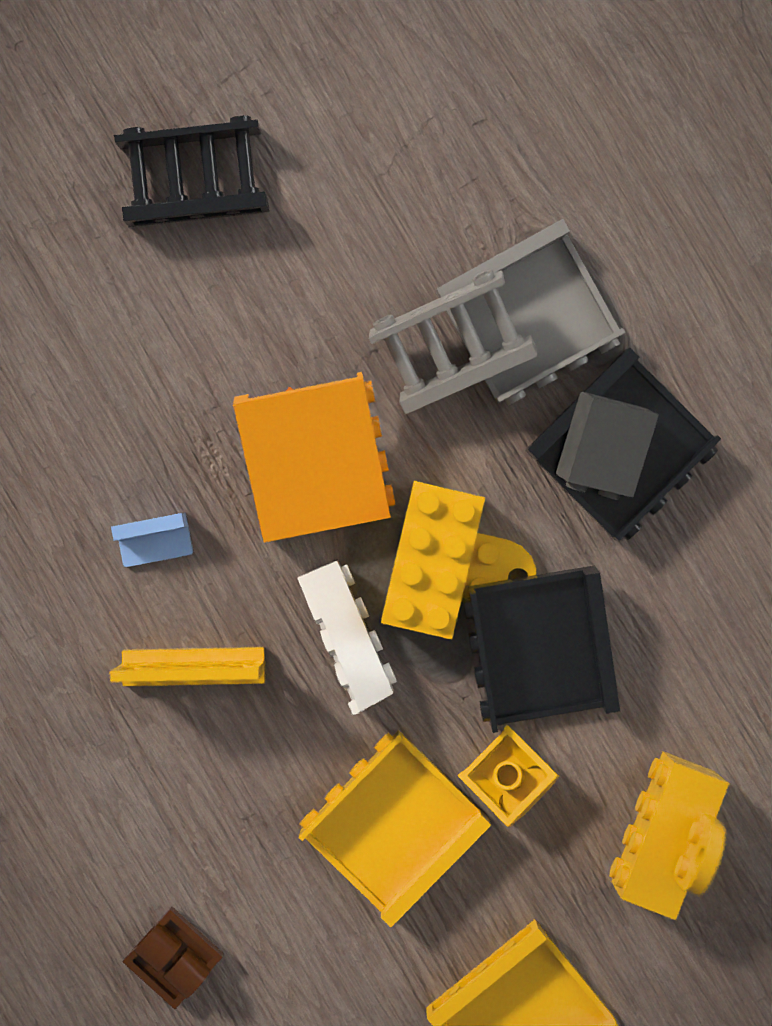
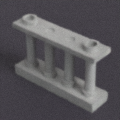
(482, 362)

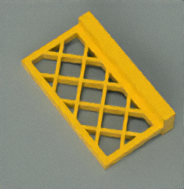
(191, 666)

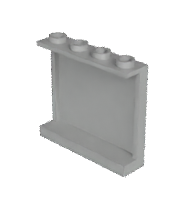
(546, 298)

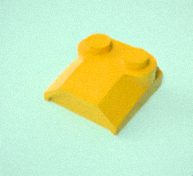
(509, 777)

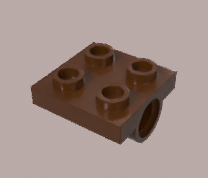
(173, 958)

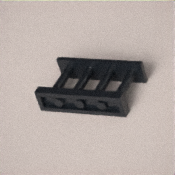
(213, 202)

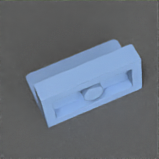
(153, 539)

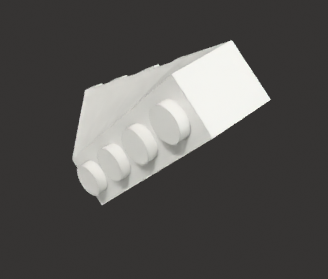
(347, 635)

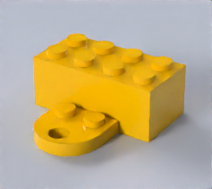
(442, 557)
(674, 837)

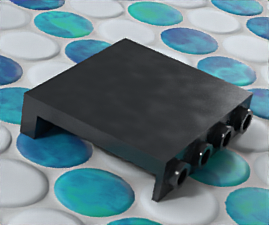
(674, 449)
(542, 646)

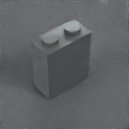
(606, 446)

